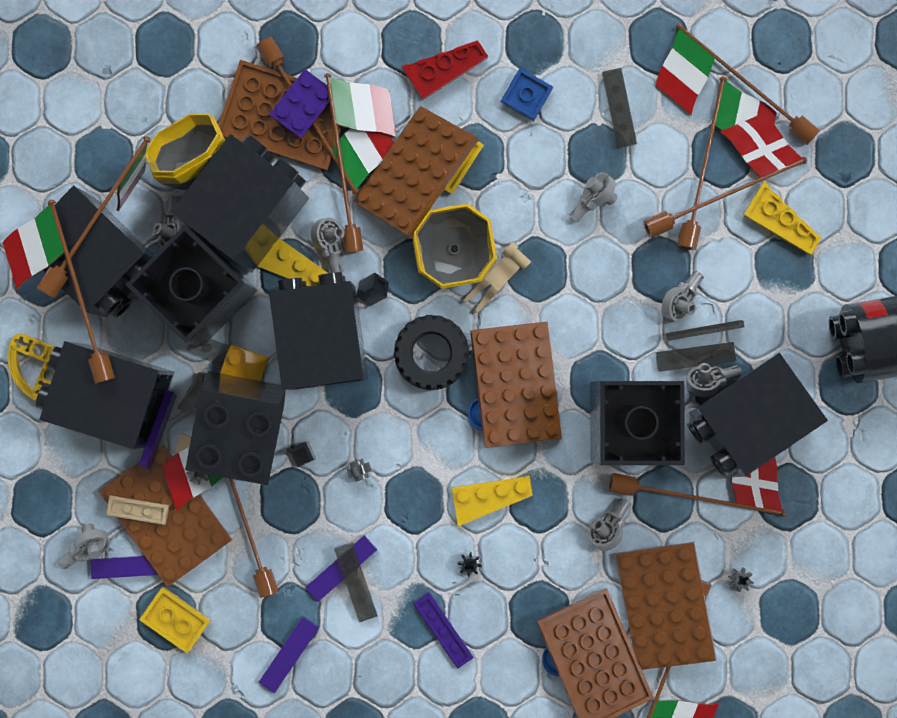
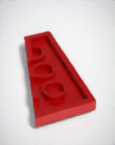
(443, 68)

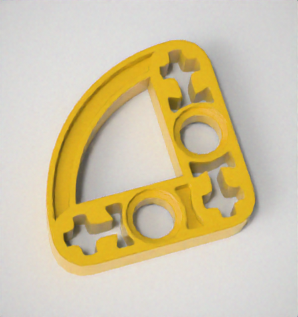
(14, 367)

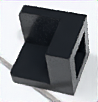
(372, 289)
(302, 454)

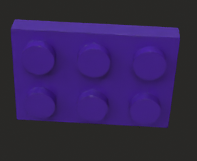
(301, 104)

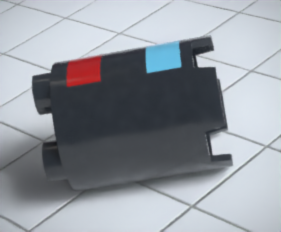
(866, 339)

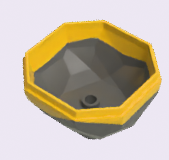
(184, 150)
(458, 227)

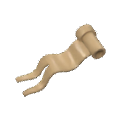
(500, 274)

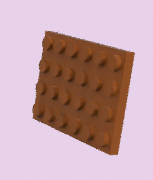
(247, 111)
(415, 171)
(515, 384)
(190, 532)
(666, 606)
(595, 658)

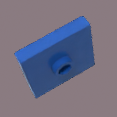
(526, 94)

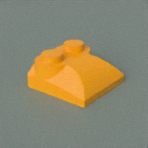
(244, 363)

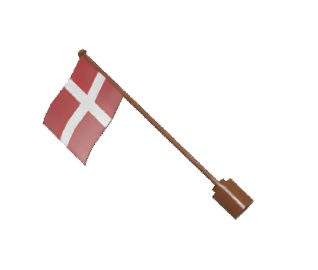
(761, 149)
(753, 492)

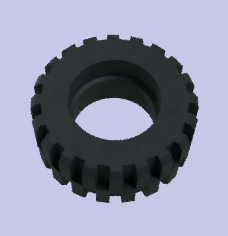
(412, 333)

